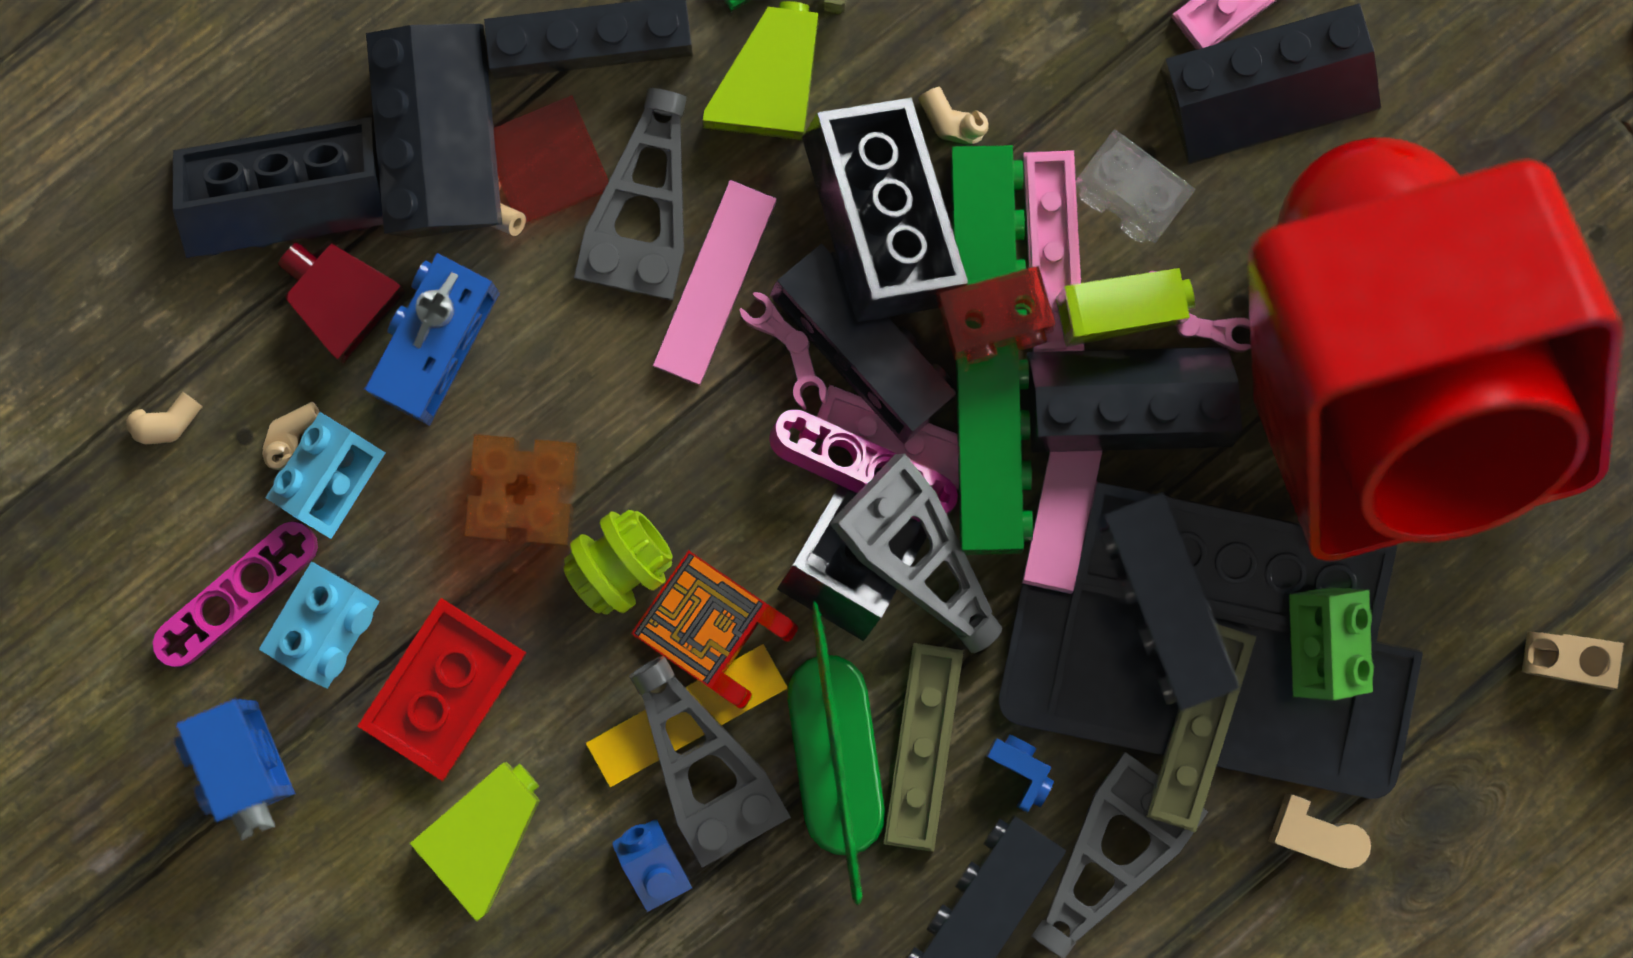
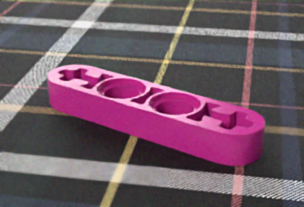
(865, 455)
(239, 599)

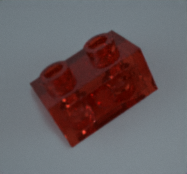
(993, 307)

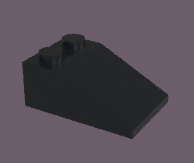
(835, 578)

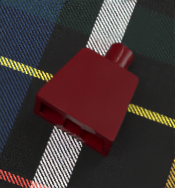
(338, 296)

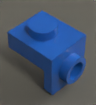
(1018, 757)
(651, 864)

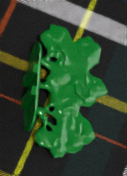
(836, 755)

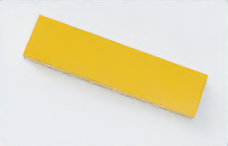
(631, 744)

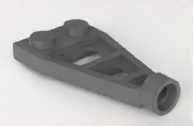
(632, 263)
(880, 513)
(1125, 793)
(732, 817)

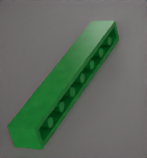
(989, 391)

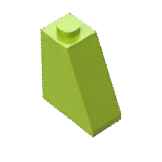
(770, 78)
(1123, 306)
(480, 836)

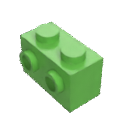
(1331, 643)

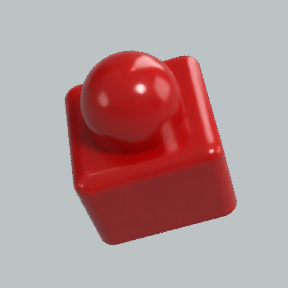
(1428, 347)

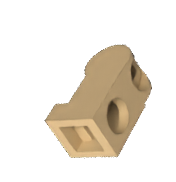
(1573, 659)
(1335, 844)

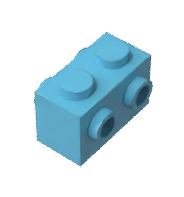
(325, 475)
(319, 625)

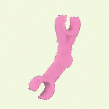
(1216, 331)
(796, 343)

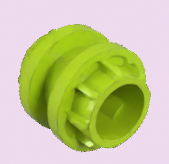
(617, 562)

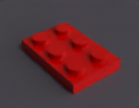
(442, 689)

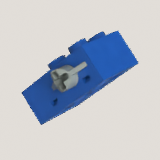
(432, 337)
(234, 764)

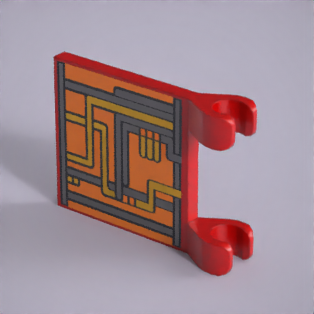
(704, 622)

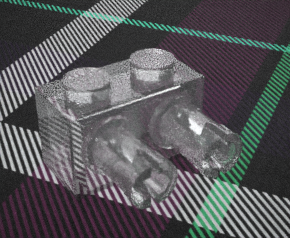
(1133, 188)

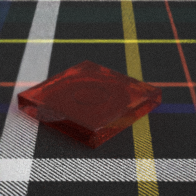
(548, 161)

